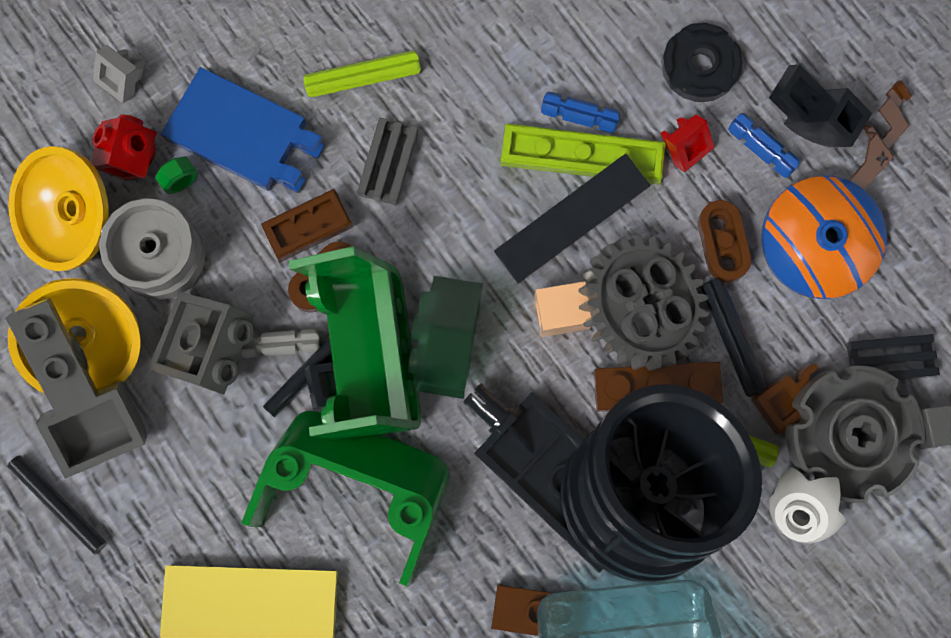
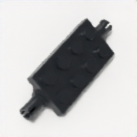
(529, 454)

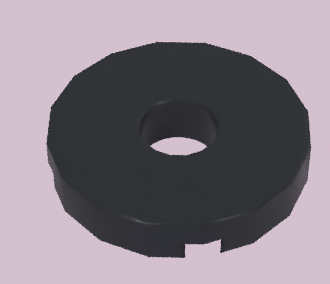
(695, 83)

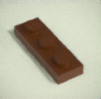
(616, 383)

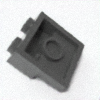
(203, 342)

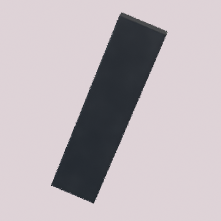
(571, 218)

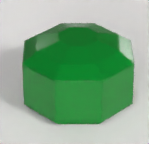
(176, 175)

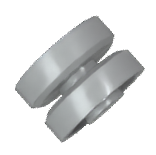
(130, 242)

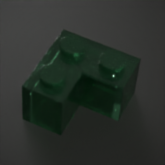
(445, 336)

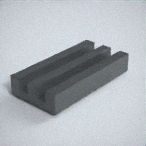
(396, 129)

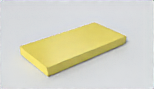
(248, 602)

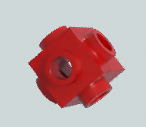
(123, 147)

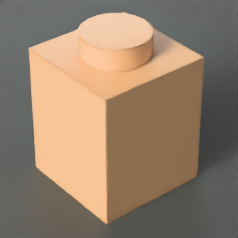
(559, 309)

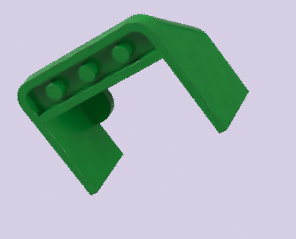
(367, 343)
(389, 465)

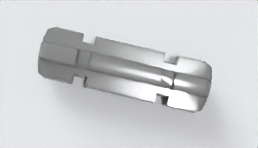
(282, 343)

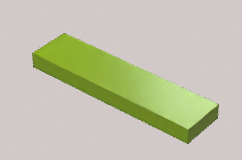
(578, 152)

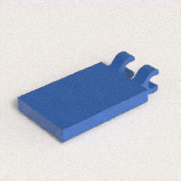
(240, 132)

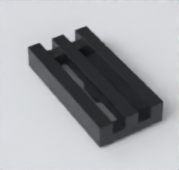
(926, 355)

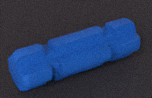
(580, 112)
(764, 145)

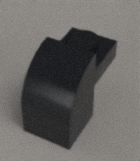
(819, 114)

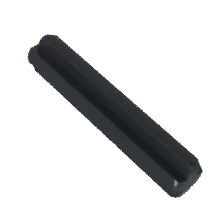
(734, 337)

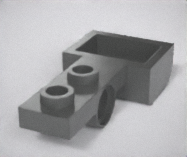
(85, 422)

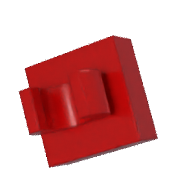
(688, 142)

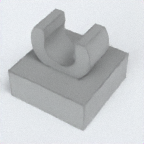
(116, 73)

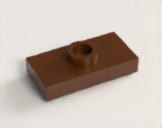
(306, 225)
(516, 609)

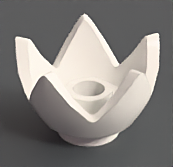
(816, 497)

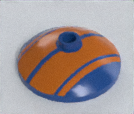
(797, 241)

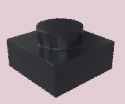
(320, 383)

